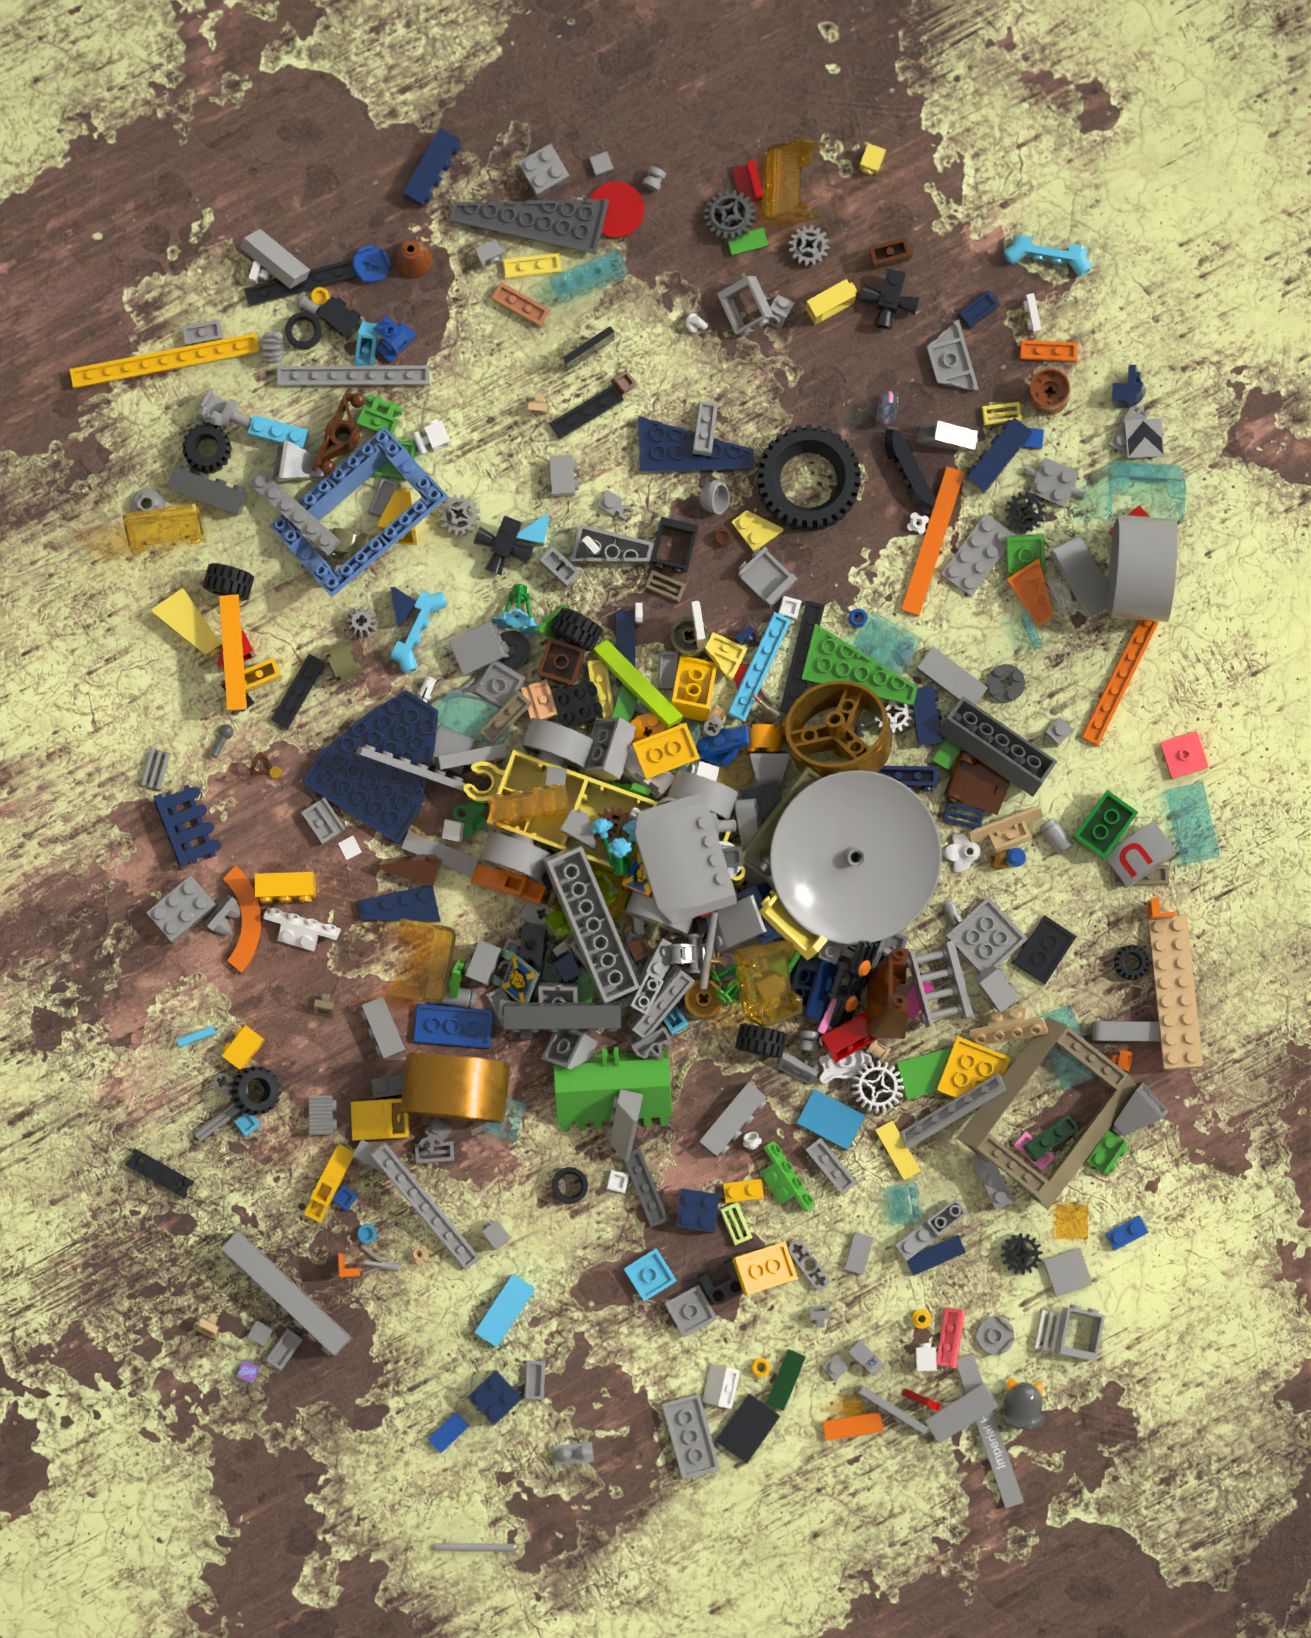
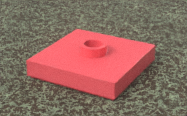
(1184, 755)

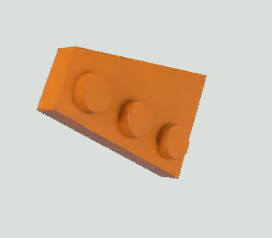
(1032, 592)

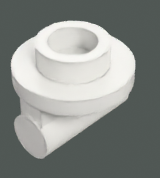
(694, 322)

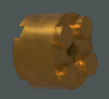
(703, 1010)

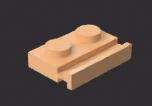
(542, 700)

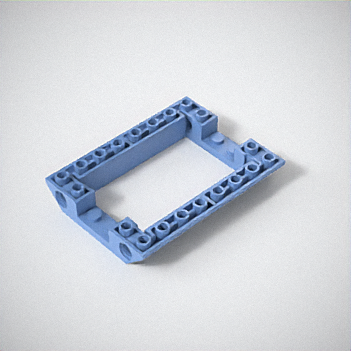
(340, 485)

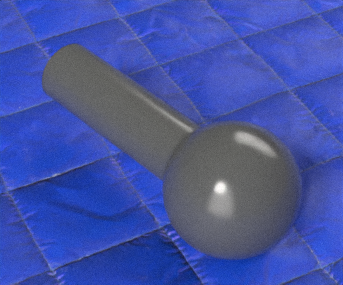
(225, 732)

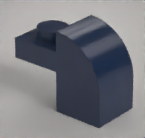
(1129, 393)

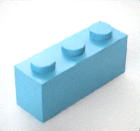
(277, 432)

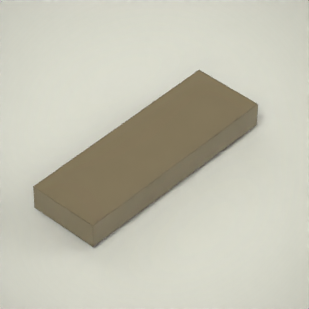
(505, 717)
(1158, 877)

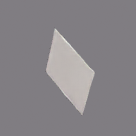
(349, 847)

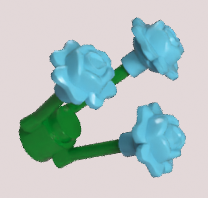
(618, 847)

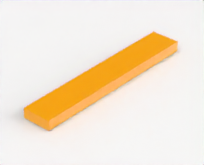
(233, 652)

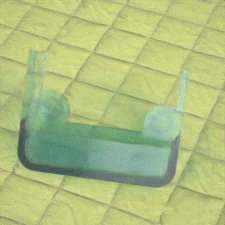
(1123, 472)

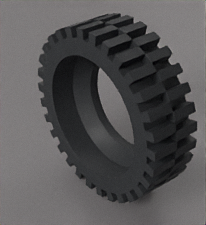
(809, 441)

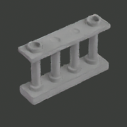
(958, 988)

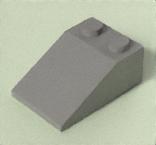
(737, 924)

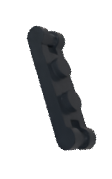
(159, 1173)

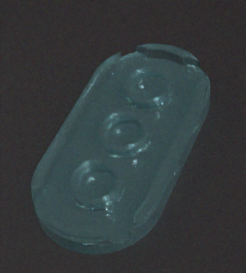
(467, 715)

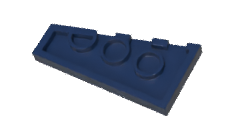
(411, 904)

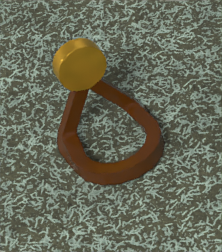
(275, 772)

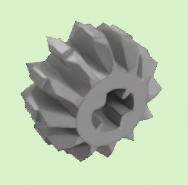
(272, 347)
(366, 626)

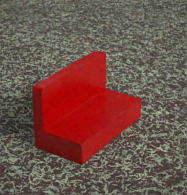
(748, 181)

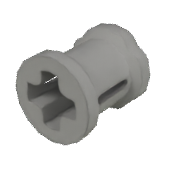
(710, 730)

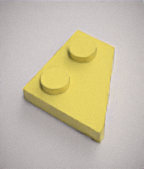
(755, 529)
(725, 654)

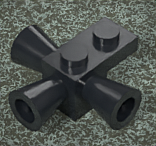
(889, 298)
(503, 544)

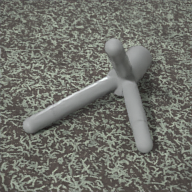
(467, 687)
(380, 1264)

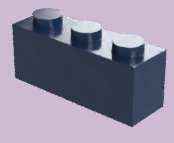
(927, 717)

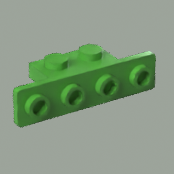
(783, 1180)

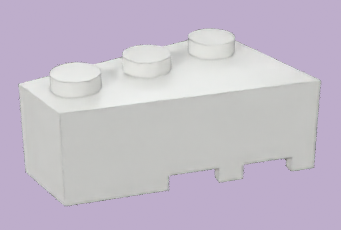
(634, 773)

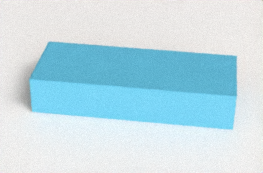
(505, 1310)

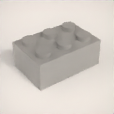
(182, 909)

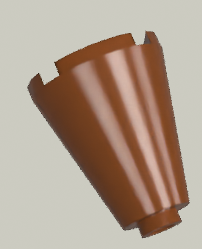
(413, 259)

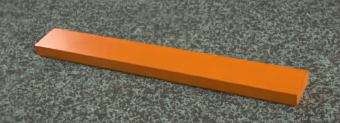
(932, 541)
(1119, 681)

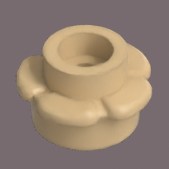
(419, 1259)

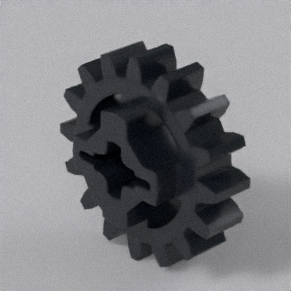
(1033, 515)
(1013, 1254)

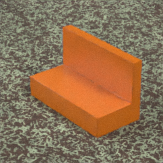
(1154, 910)
(343, 1272)

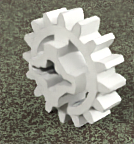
(904, 711)

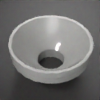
(157, 500)

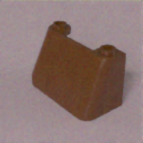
(887, 1012)

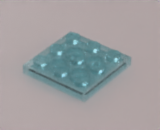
(887, 643)

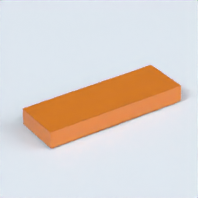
(1048, 351)
(852, 1426)

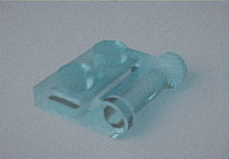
(498, 1128)

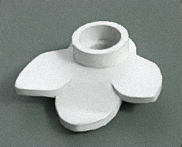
(958, 852)

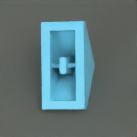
(535, 532)
(675, 1021)

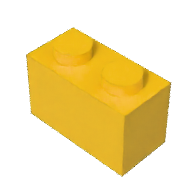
(261, 675)
(243, 1047)

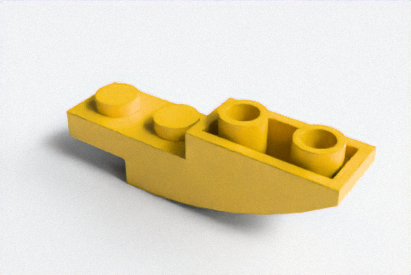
(329, 1183)

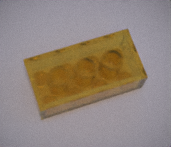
(529, 805)

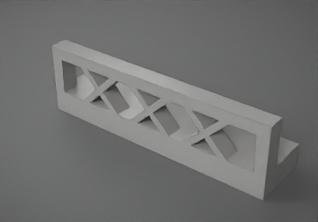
(673, 988)

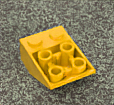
(379, 1120)

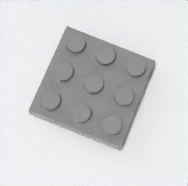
(986, 936)

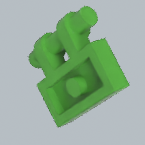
(375, 420)

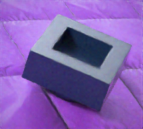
(745, 636)

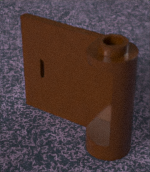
(975, 784)

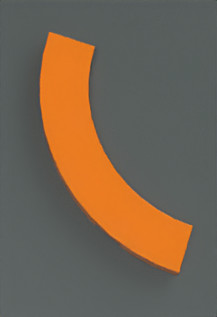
(251, 919)

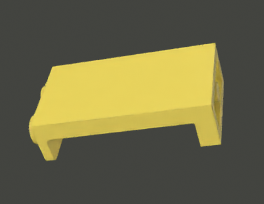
(780, 919)

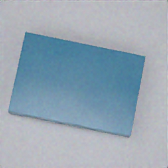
(830, 1119)

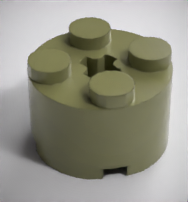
(349, 544)
(678, 638)
(342, 662)

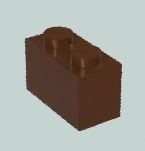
(889, 253)

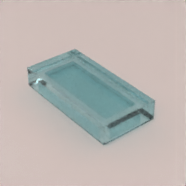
(1031, 630)

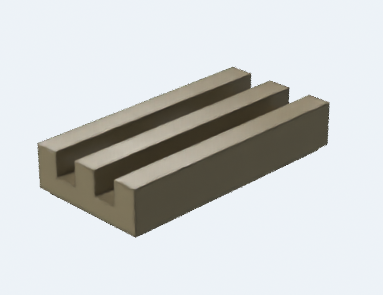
(675, 598)

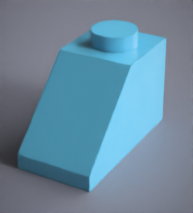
(366, 345)

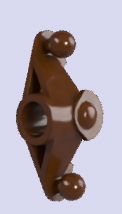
(336, 427)

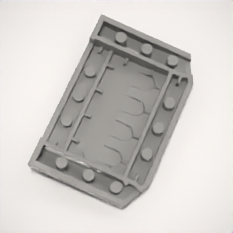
(683, 858)

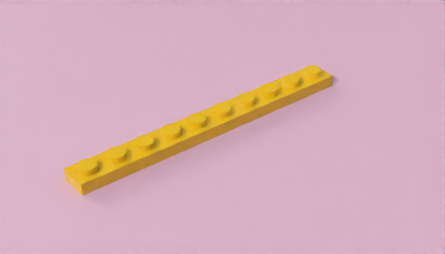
(164, 360)

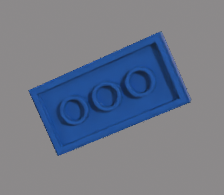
(453, 1026)

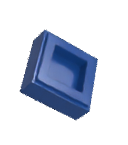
(345, 1197)

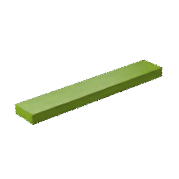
(637, 684)

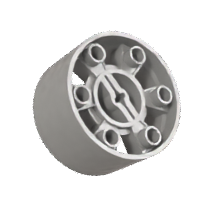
(1142, 568)

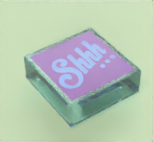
(248, 1371)

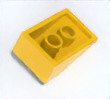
(693, 687)

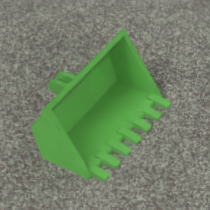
(590, 1088)

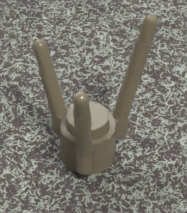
(770, 711)

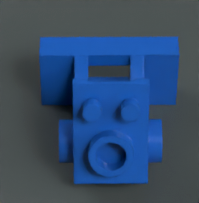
(395, 338)

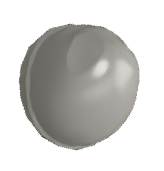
(714, 497)

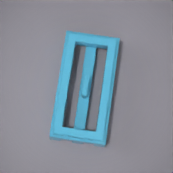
(197, 1036)

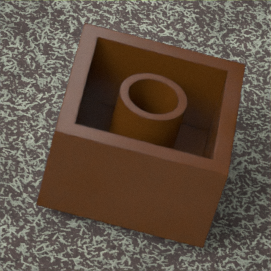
(561, 662)

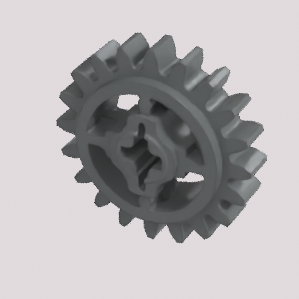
(721, 207)

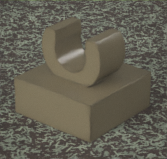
(324, 1006)

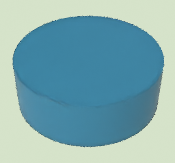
(367, 1233)

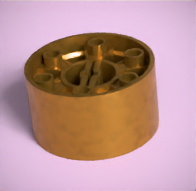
(455, 1087)

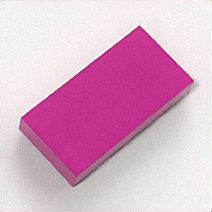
(913, 1004)

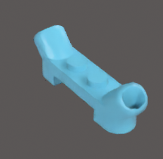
(1022, 247)
(403, 652)

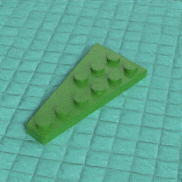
(836, 660)

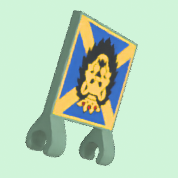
(519, 977)

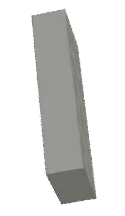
(275, 258)
(951, 677)
(470, 756)
(961, 1413)

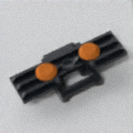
(851, 994)

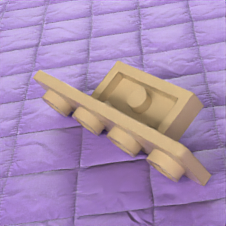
(1008, 831)
(1008, 1026)

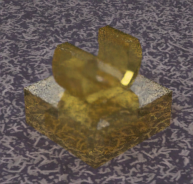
(852, 1406)

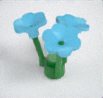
(517, 618)

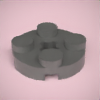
(996, 689)

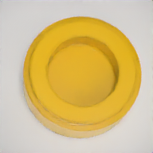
(320, 296)

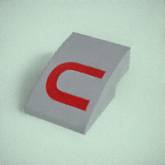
(1141, 854)

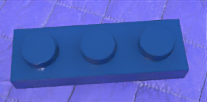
(723, 742)

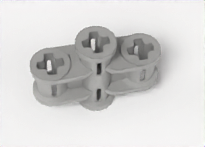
(693, 953)

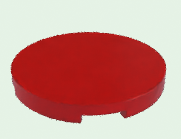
(624, 209)

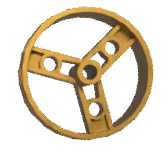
(839, 728)

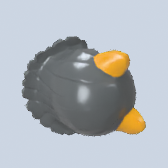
(1023, 1405)

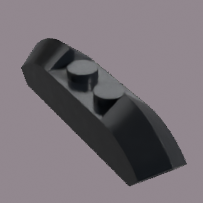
(898, 449)

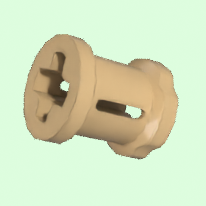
(878, 1050)

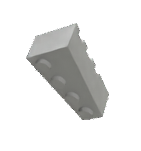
(613, 547)

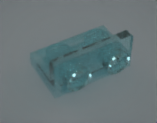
(904, 1203)

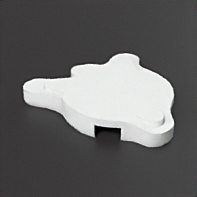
(843, 1069)

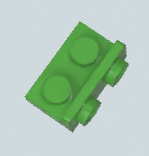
(1107, 1152)

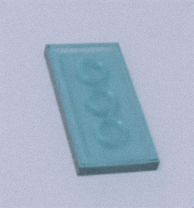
(1192, 823)
(1067, 1068)

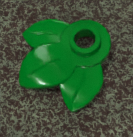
(473, 819)

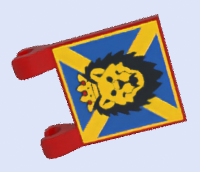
(636, 877)

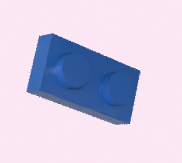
(1126, 1233)

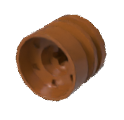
(1046, 381)

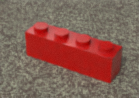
(847, 1038)

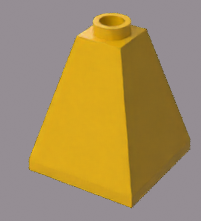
(397, 505)

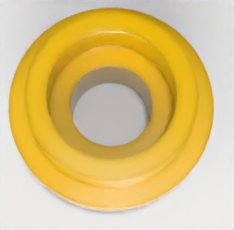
(926, 1323)
(760, 1373)

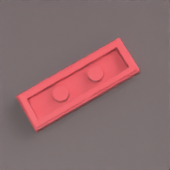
(950, 1337)

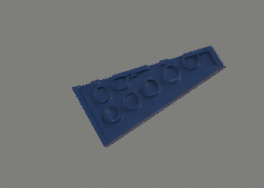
(671, 448)

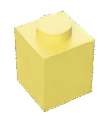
(872, 159)

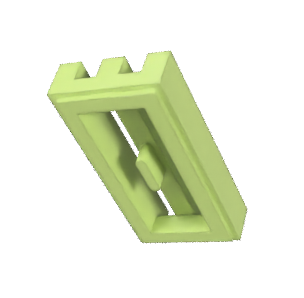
(742, 1238)

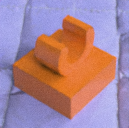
(1123, 1060)

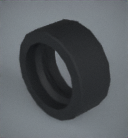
(308, 317)
(584, 1185)

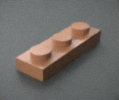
(520, 304)

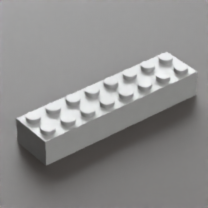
(591, 923)
(286, 1293)

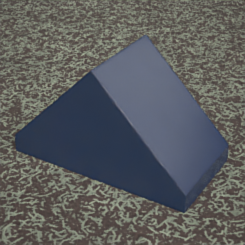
(402, 605)

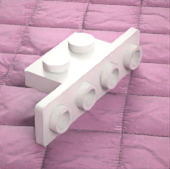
(299, 930)

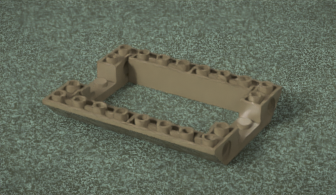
(977, 1135)

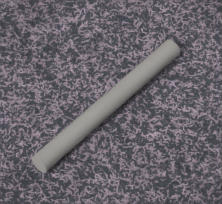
(708, 950)
(474, 1547)

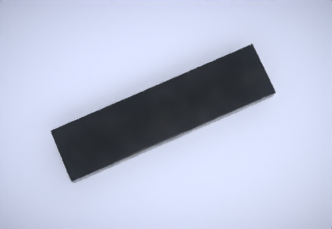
(586, 412)
(298, 691)

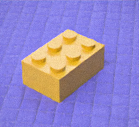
(285, 887)

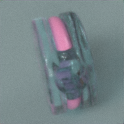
(887, 408)

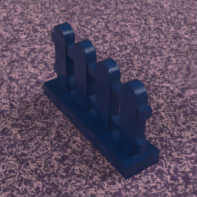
(178, 819)

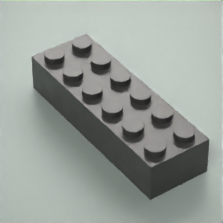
(997, 746)

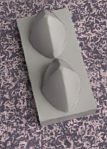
(217, 920)
(573, 1453)

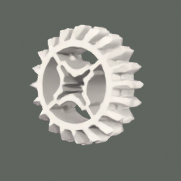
(893, 1092)

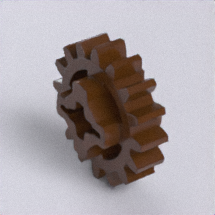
(621, 823)

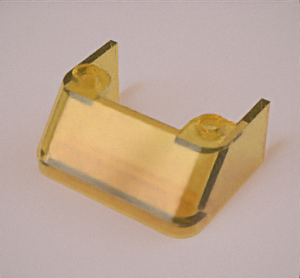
(784, 181)
(164, 526)

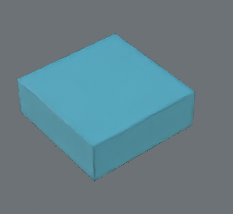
(247, 1124)

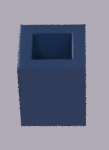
(566, 967)

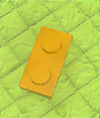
(743, 1190)

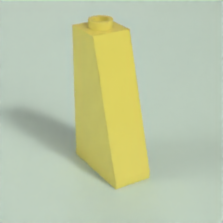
(186, 620)

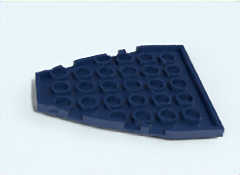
(373, 790)

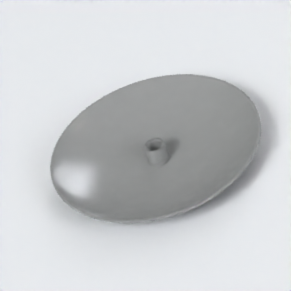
(894, 866)

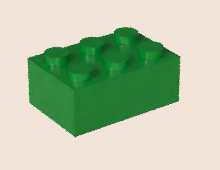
(1105, 825)

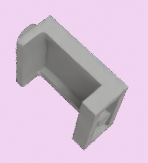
(766, 576)
(479, 648)

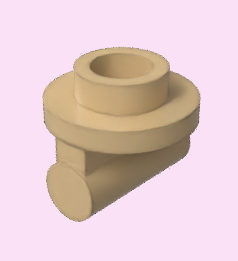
(719, 712)

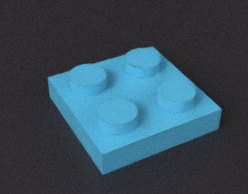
(650, 1274)

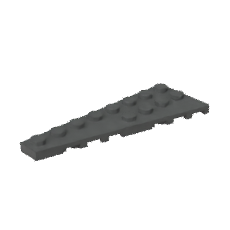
(558, 223)

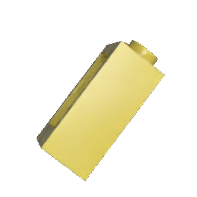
(831, 301)

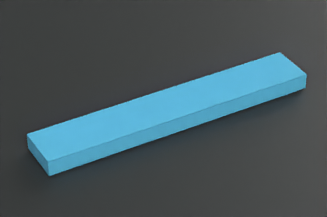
(759, 667)

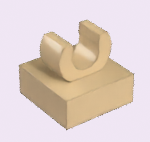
(538, 406)
(208, 1327)

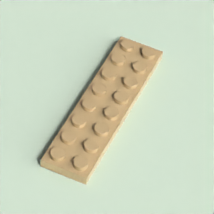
(1175, 993)

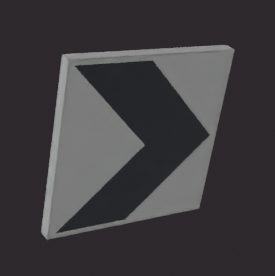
(1144, 438)

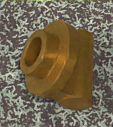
(997, 862)

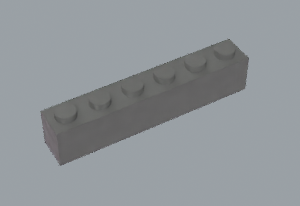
(562, 1016)

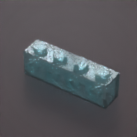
(588, 276)

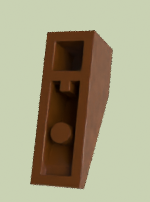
(416, 867)

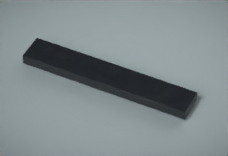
(317, 277)
(795, 685)

